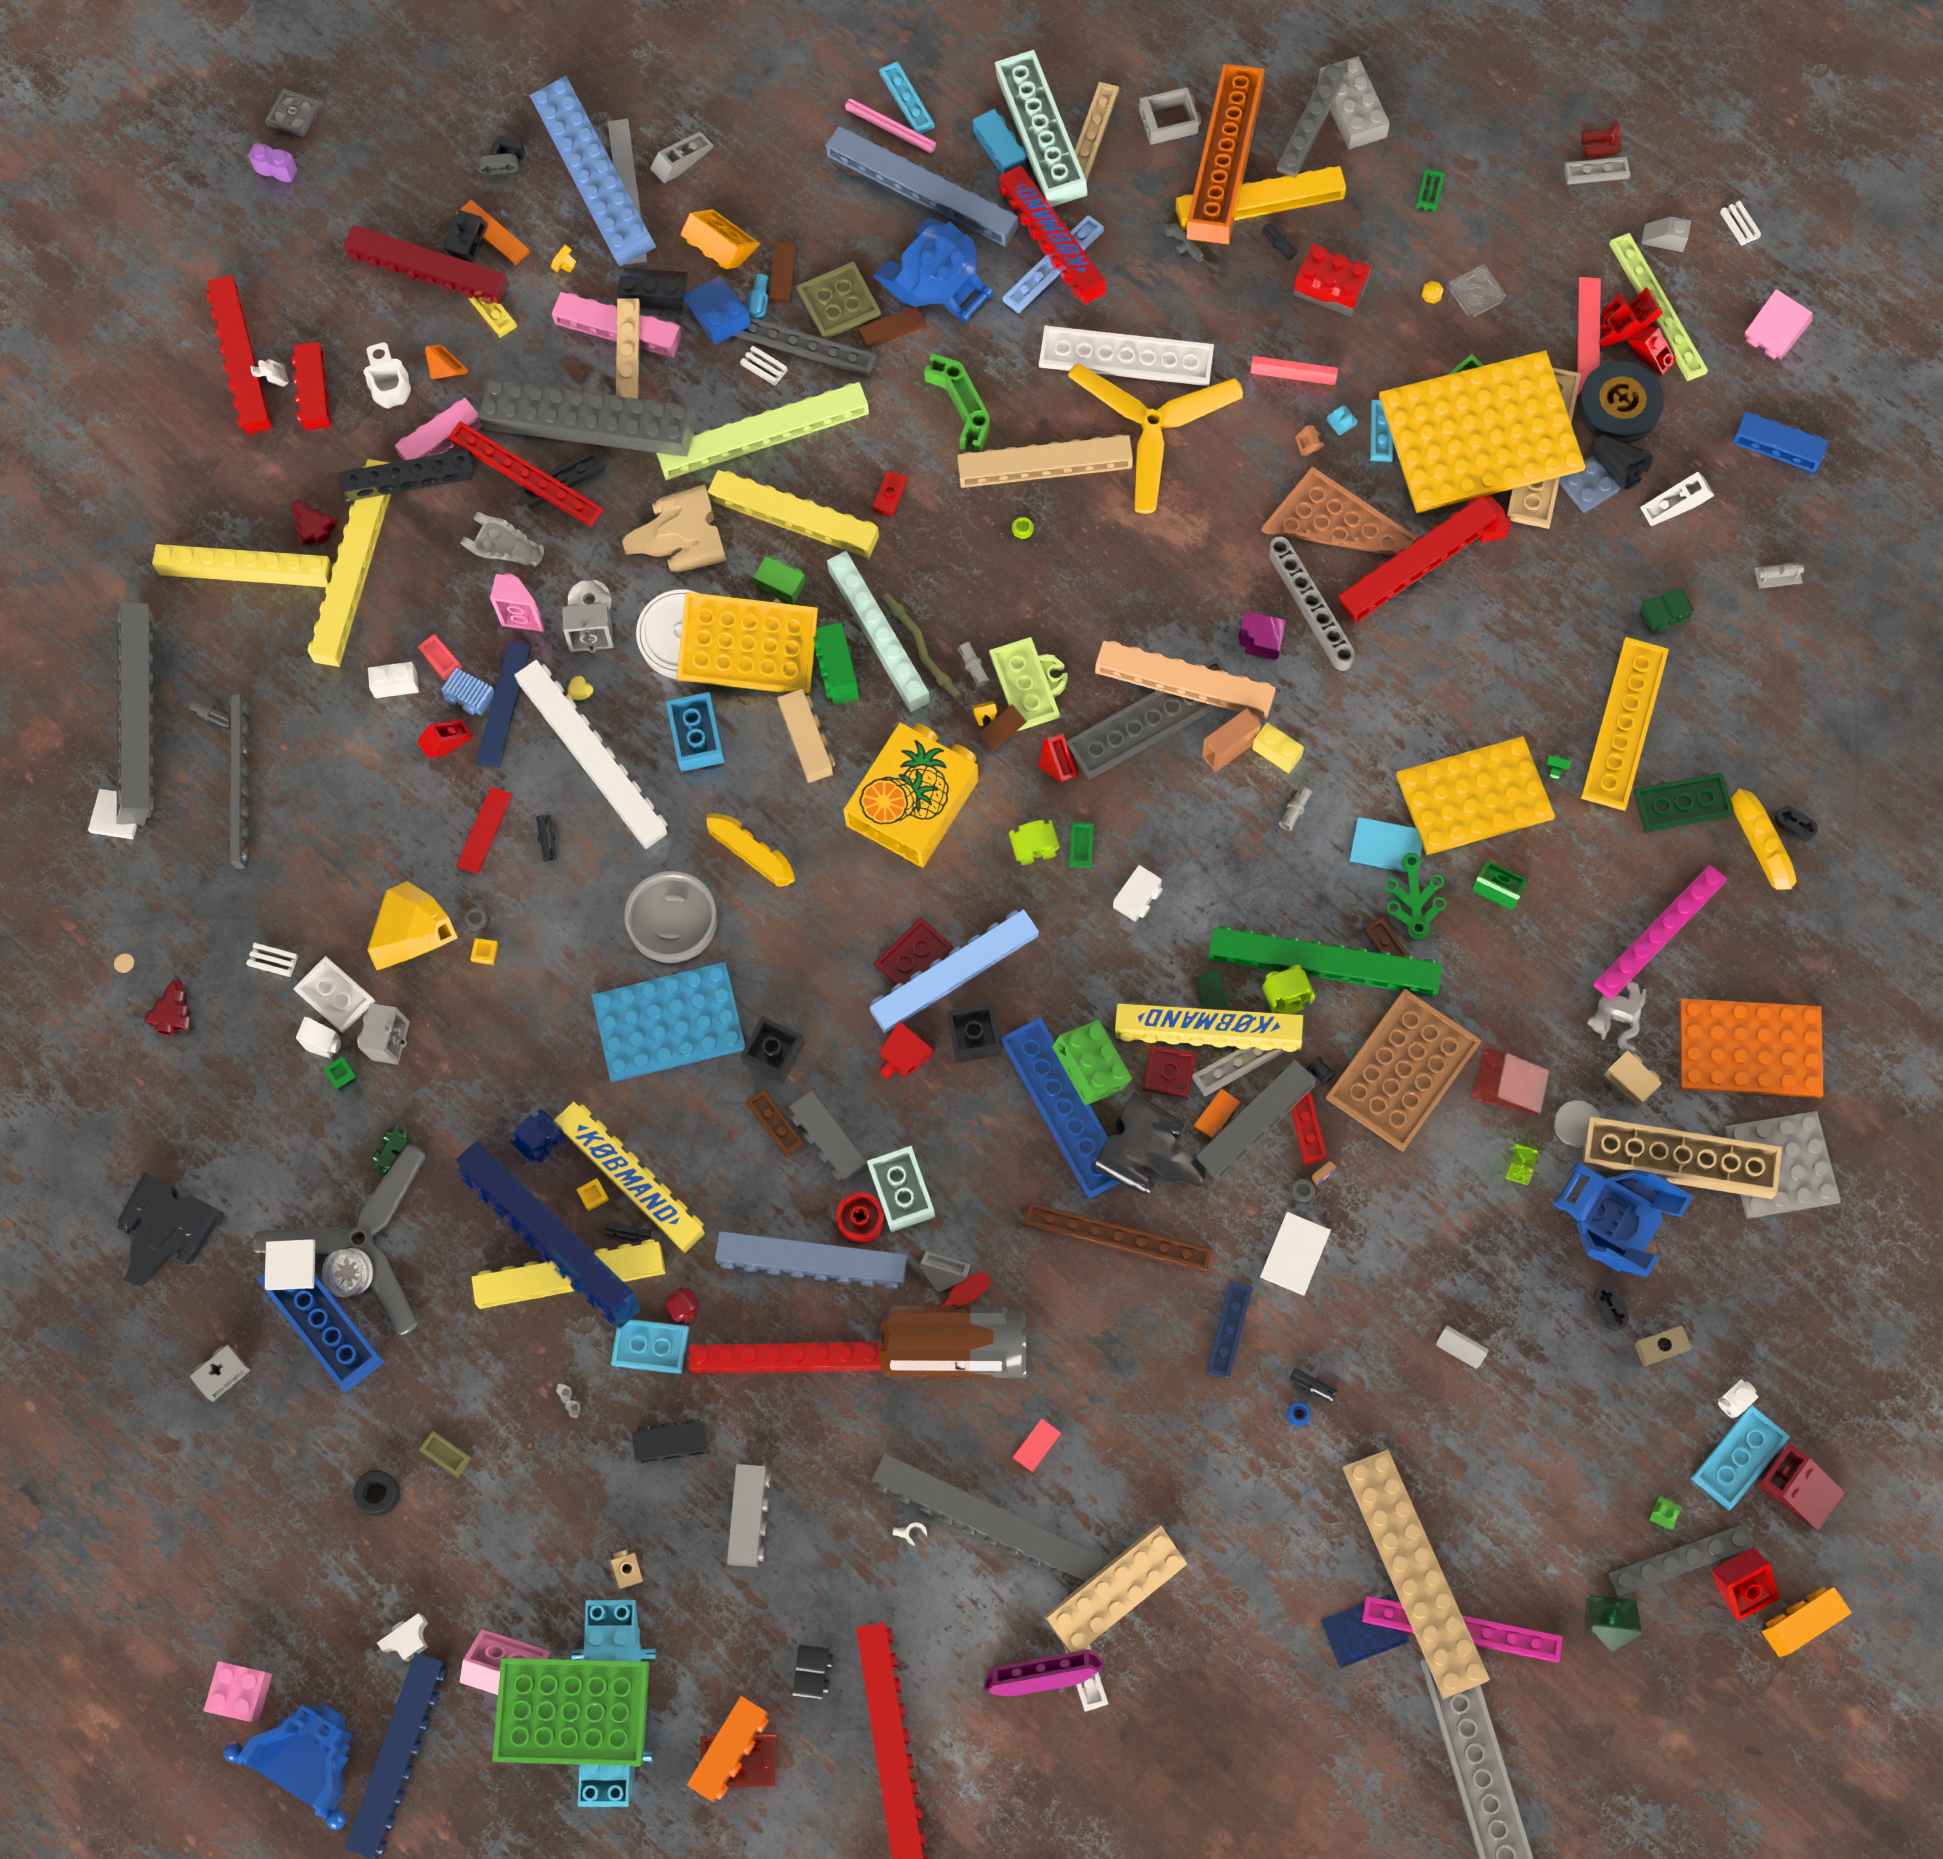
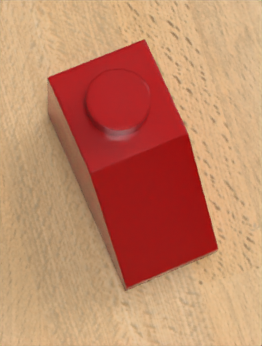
(443, 738)

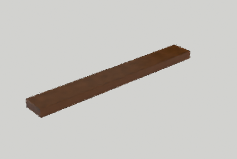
(1118, 1237)

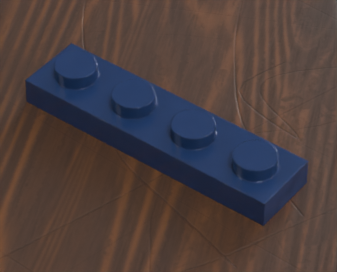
(1229, 1330)

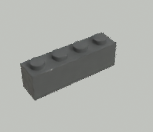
(828, 1137)

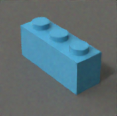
(999, 141)

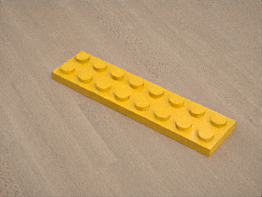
(1624, 724)

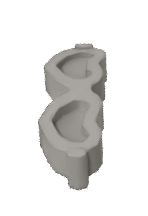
(566, 1394)

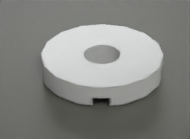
(589, 588)

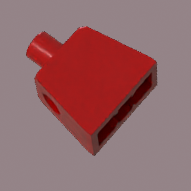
(903, 1053)

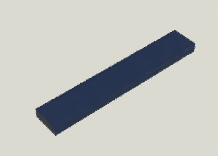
(503, 704)

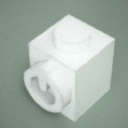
(1737, 1398)

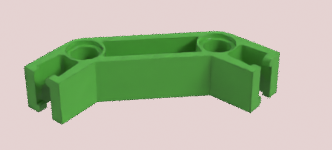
(963, 396)

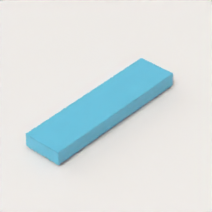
(906, 98)

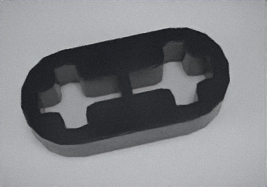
(1796, 823)
(1616, 1306)

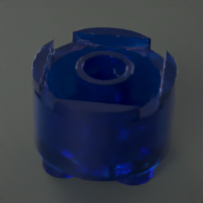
(537, 1136)

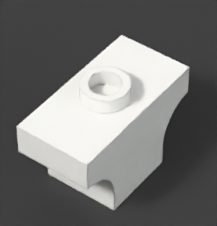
(406, 1638)

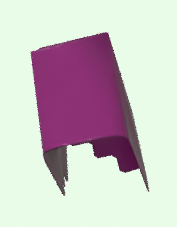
(1261, 635)

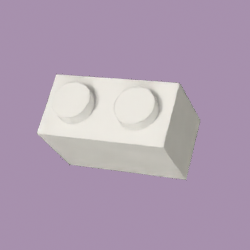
(393, 679)
(1138, 893)

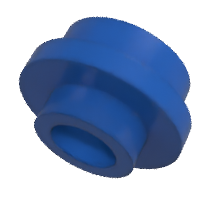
(1301, 1407)

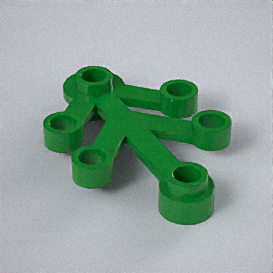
(1415, 899)

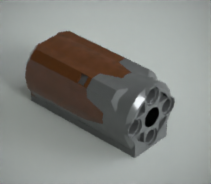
(953, 1342)

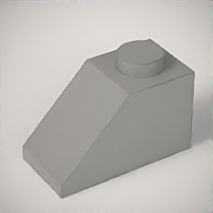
(1667, 233)

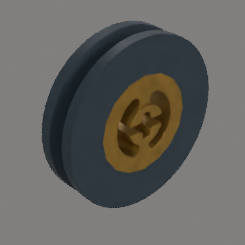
(1629, 384)

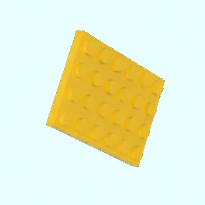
(747, 643)
(1475, 795)

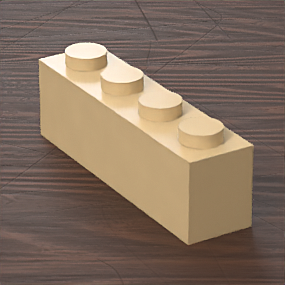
(805, 735)

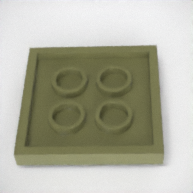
(838, 300)

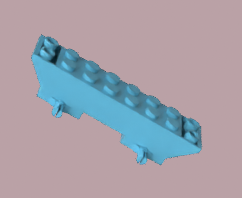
(610, 1636)

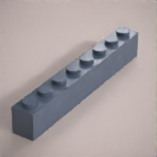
(811, 1259)

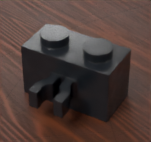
(465, 235)

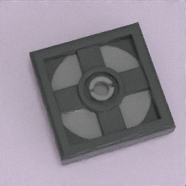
(293, 112)

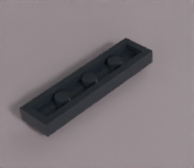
(568, 474)

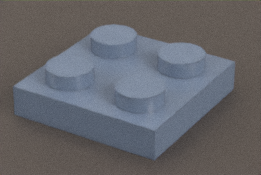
(1589, 486)

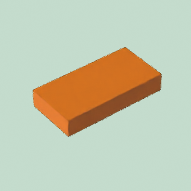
(1217, 1114)

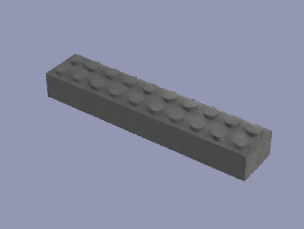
(588, 417)
(133, 714)

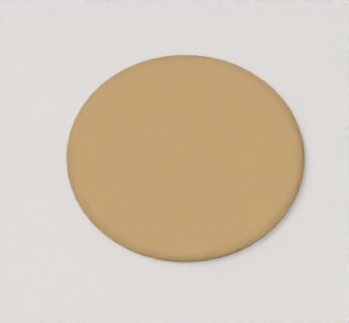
(124, 963)

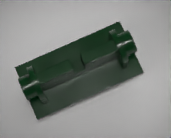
(392, 1140)

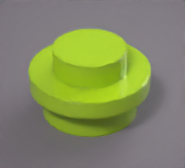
(1022, 527)

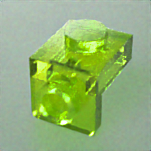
(1522, 1164)

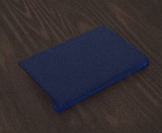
(1358, 1640)

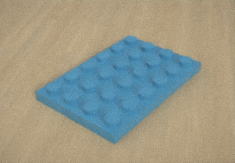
(668, 1022)

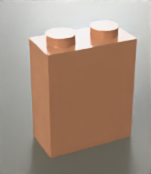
(1231, 740)

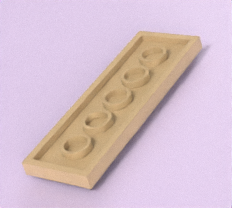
(1115, 1589)

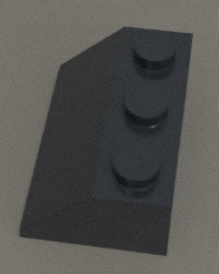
(654, 288)

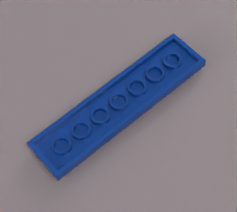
(1059, 1103)

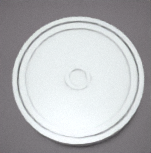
(660, 632)

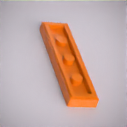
(498, 236)

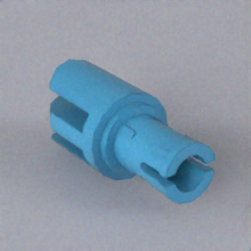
(757, 298)

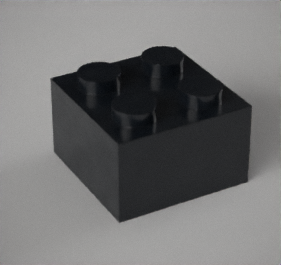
(974, 1033)
(772, 1049)

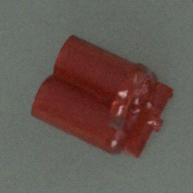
(1602, 141)

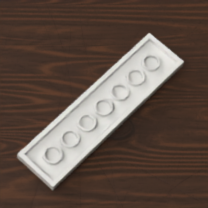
(1127, 355)

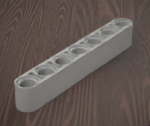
(1311, 613)

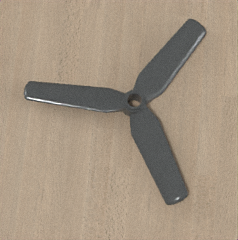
(372, 1220)

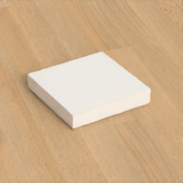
(104, 817)
(290, 1264)

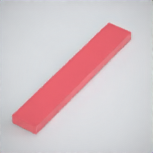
(1588, 327)

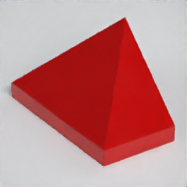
(1057, 759)

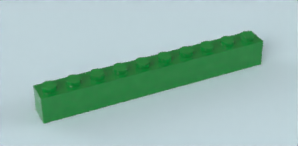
(1325, 961)

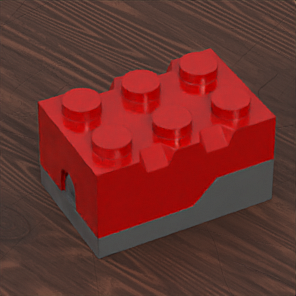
(1332, 280)

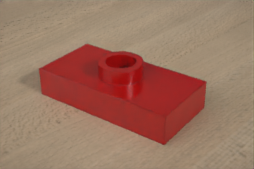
(890, 493)

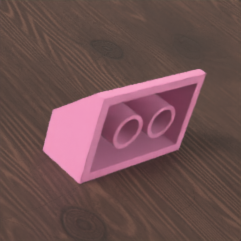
(515, 604)
(483, 1659)

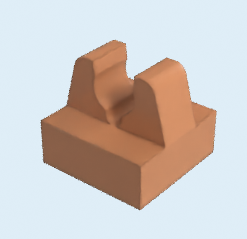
(1308, 440)

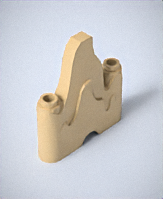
(681, 530)

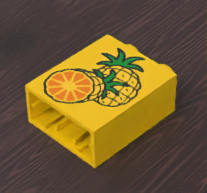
(912, 793)

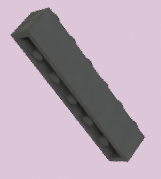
(1255, 1120)

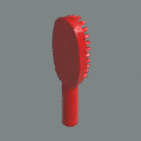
(968, 1290)

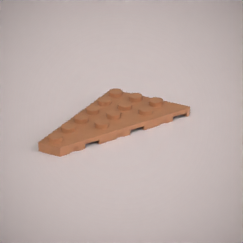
(1331, 515)

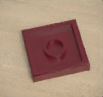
(1169, 1071)

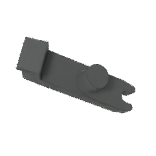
(1185, 244)

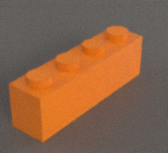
(727, 1750)

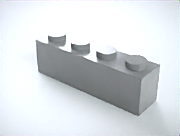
(747, 1515)

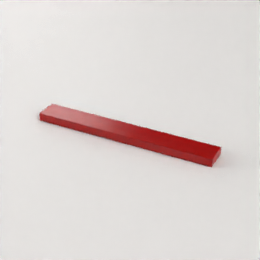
(525, 474)

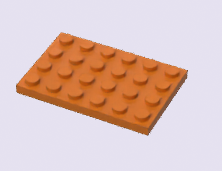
(1751, 1048)

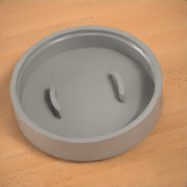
(671, 917)

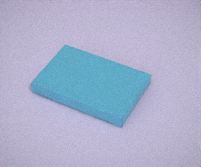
(1384, 844)
(651, 1346)

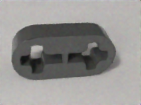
(498, 164)

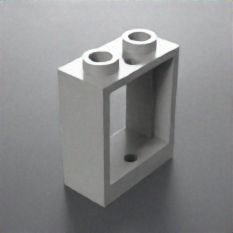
(1167, 100)

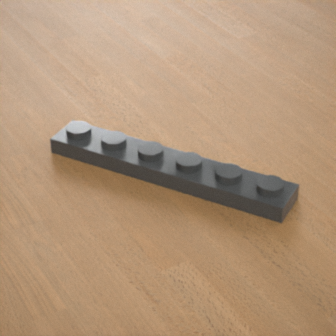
(1311, 120)
(1680, 1560)

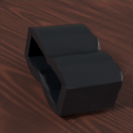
(811, 1672)

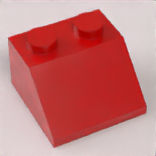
(1746, 1583)

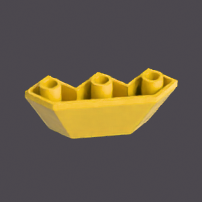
(408, 926)

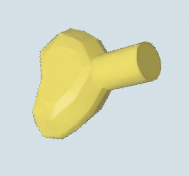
(579, 689)

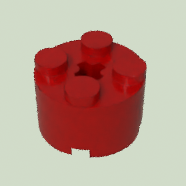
(853, 1207)

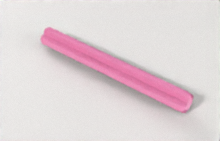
(890, 125)

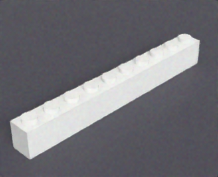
(591, 755)

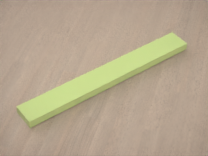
(1668, 323)

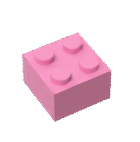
(238, 1692)

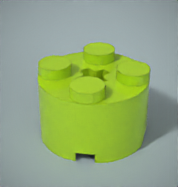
(1034, 841)
(1288, 990)

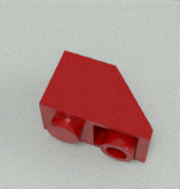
(1652, 349)

